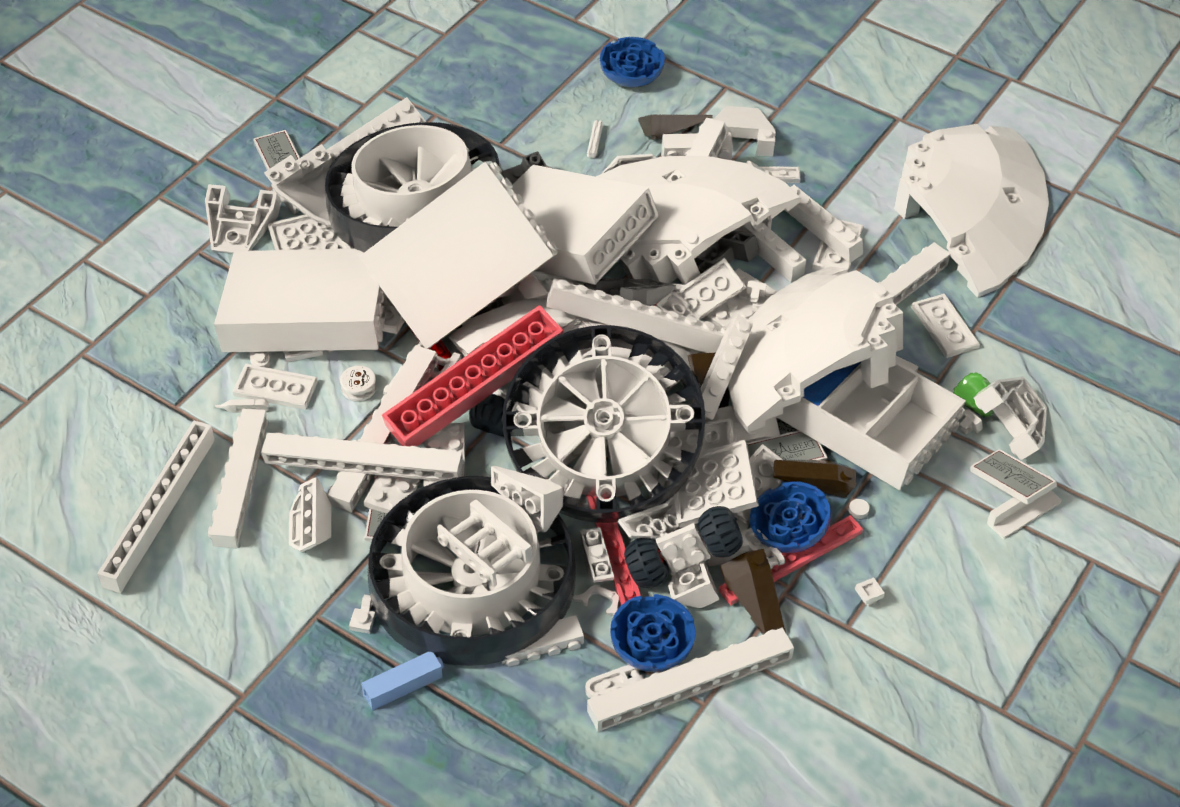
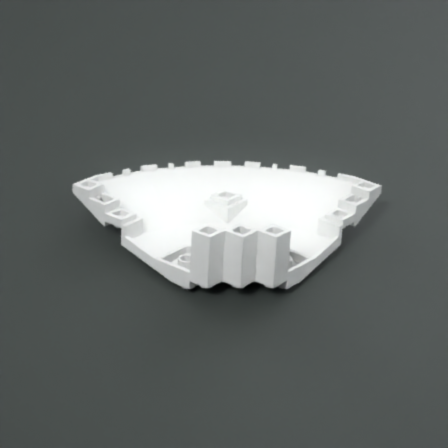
(982, 196)
(696, 209)
(809, 332)

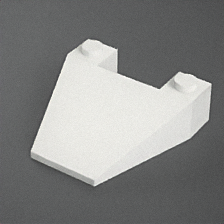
(752, 124)
(238, 227)
(1018, 410)

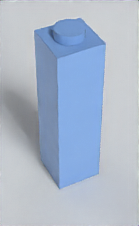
(402, 680)

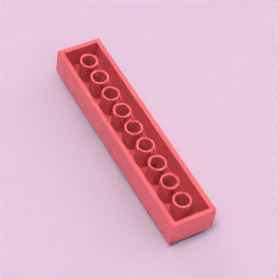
(469, 379)

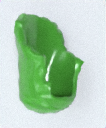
(968, 389)

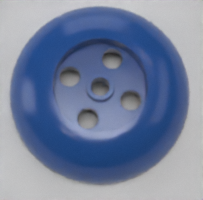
(632, 61)
(781, 513)
(650, 620)

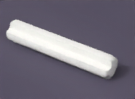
(595, 138)

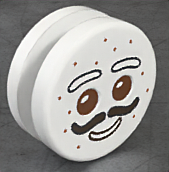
(358, 383)

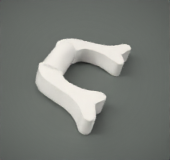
(597, 589)

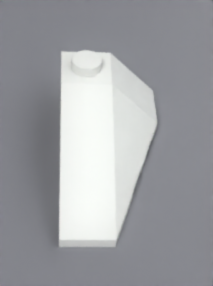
(538, 284)

